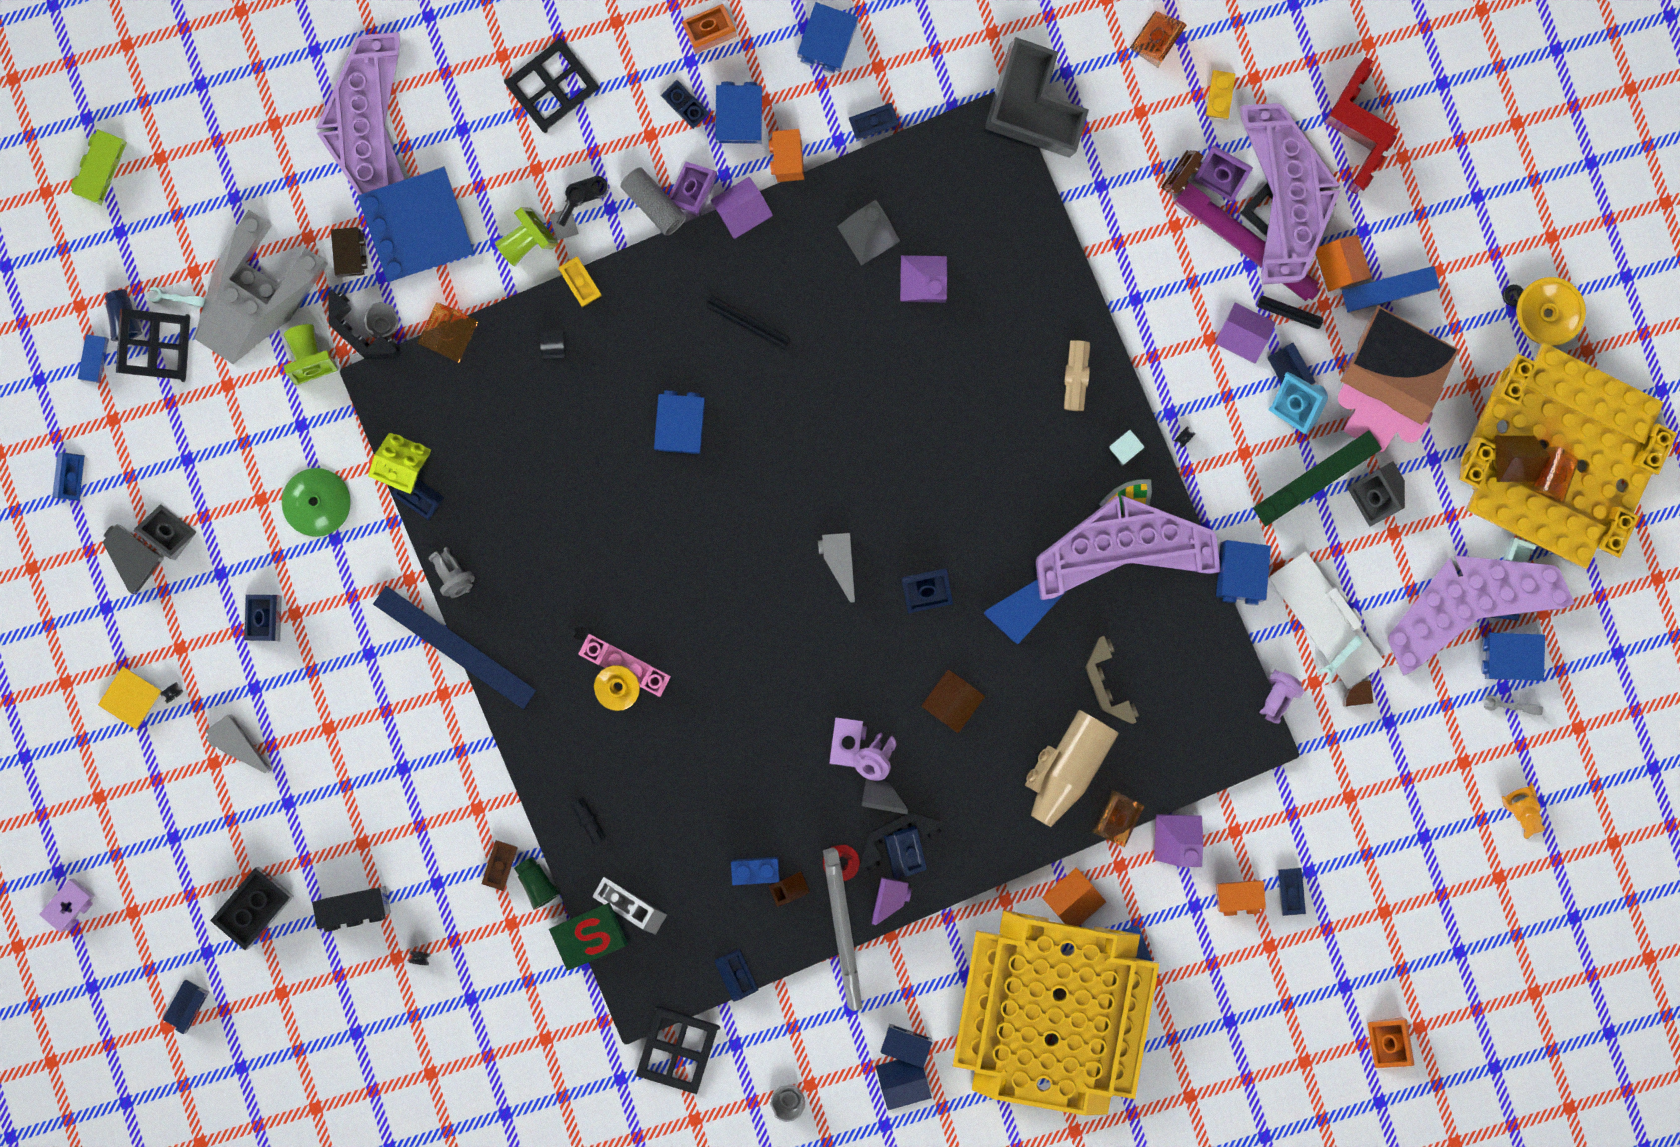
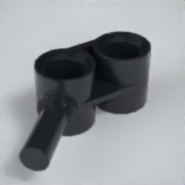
(587, 195)

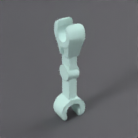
(193, 300)
(1340, 658)

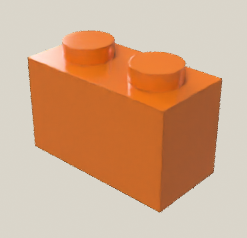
(787, 155)
(1240, 897)

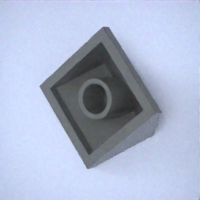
(165, 532)

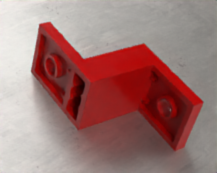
(1361, 126)

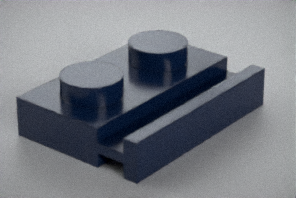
(905, 852)

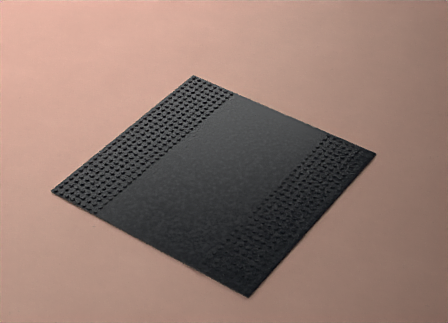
(879, 420)

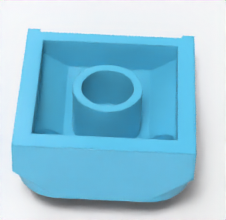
(1299, 403)

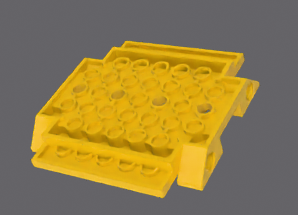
(1592, 420)
(1013, 1009)

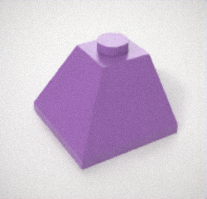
(923, 279)
(1179, 840)
(890, 898)

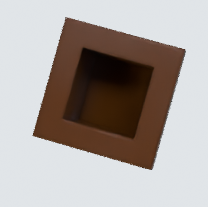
(1359, 694)
(789, 889)

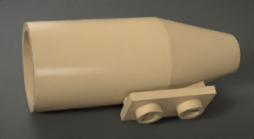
(1068, 770)

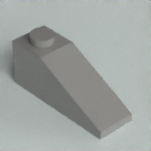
(839, 559)
(232, 740)
(630, 906)

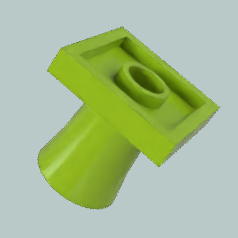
(525, 237)
(308, 361)

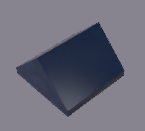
(927, 590)
(262, 618)
(902, 1083)

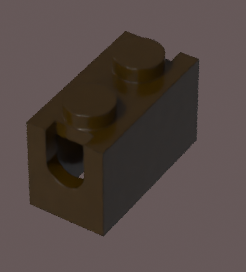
(348, 252)

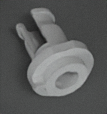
(454, 579)

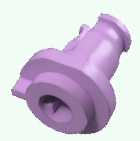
(1283, 691)
(873, 762)

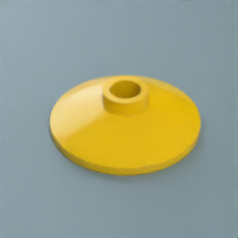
(608, 694)

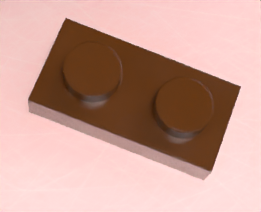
(499, 865)

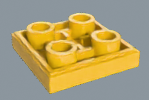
(129, 698)

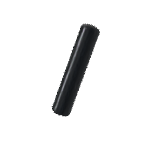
(1290, 312)

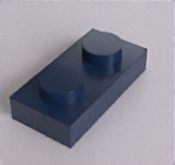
(873, 121)
(1291, 891)

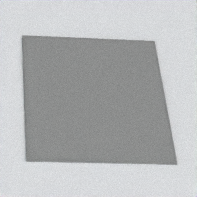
(563, 232)

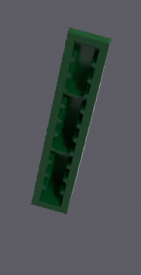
(1317, 478)

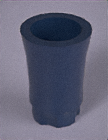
(114, 302)

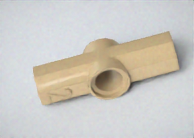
(1076, 375)

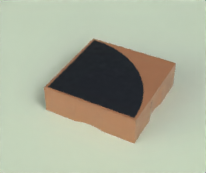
(1400, 365)

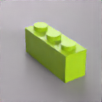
(98, 167)

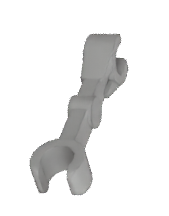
(1530, 709)

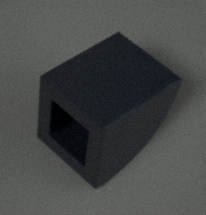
(552, 344)

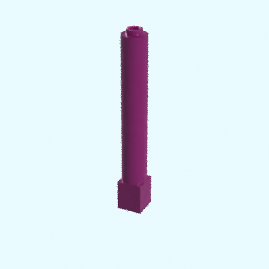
(1200, 207)

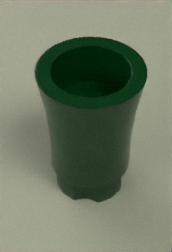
(536, 883)

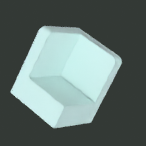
(1126, 447)
(1518, 550)

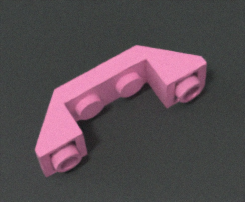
(608, 655)

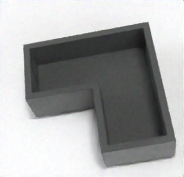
(1023, 107)

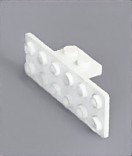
(1326, 617)

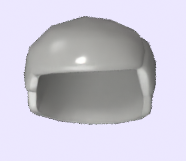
(381, 320)
(787, 1103)

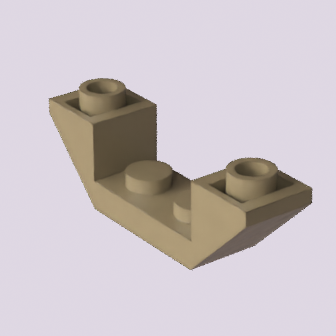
(1101, 652)

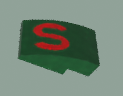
(588, 936)

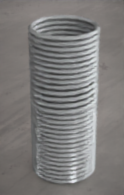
(655, 205)

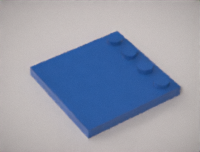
(415, 224)

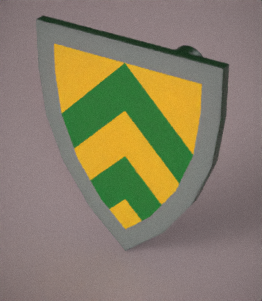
(1136, 489)

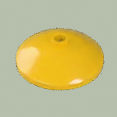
(1562, 300)

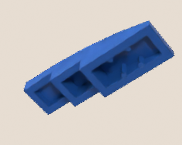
(1391, 289)

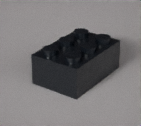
(252, 908)
(351, 909)

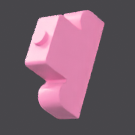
(1378, 418)

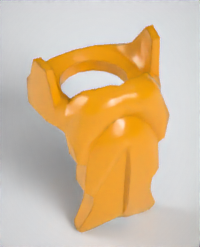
(1525, 810)

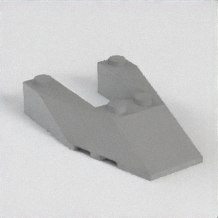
(245, 304)

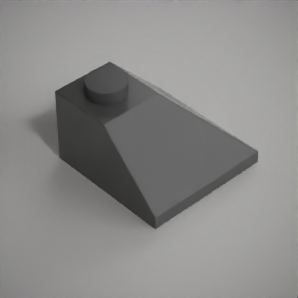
(868, 232)
(1379, 493)
(882, 796)

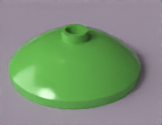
(332, 503)

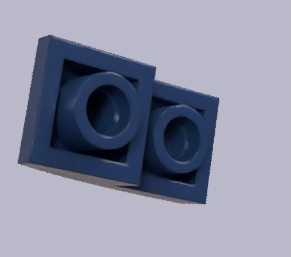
(684, 104)

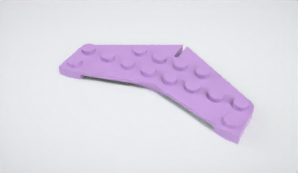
(360, 112)
(1295, 178)
(1138, 537)
(1483, 591)

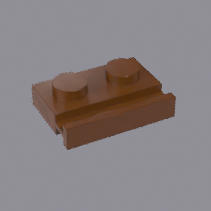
(1178, 178)

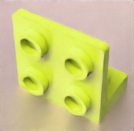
(398, 462)

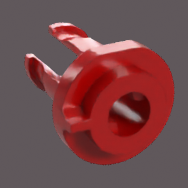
(853, 861)

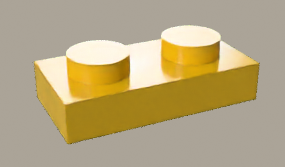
(1220, 94)
(579, 281)

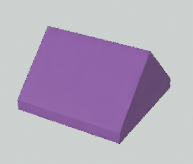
(1223, 173)
(693, 188)
(741, 207)
(1245, 333)

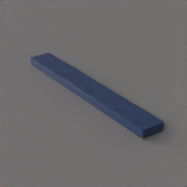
(454, 647)

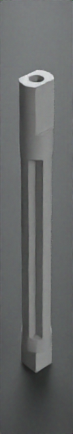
(842, 928)

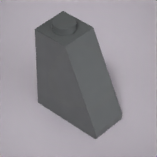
(131, 557)

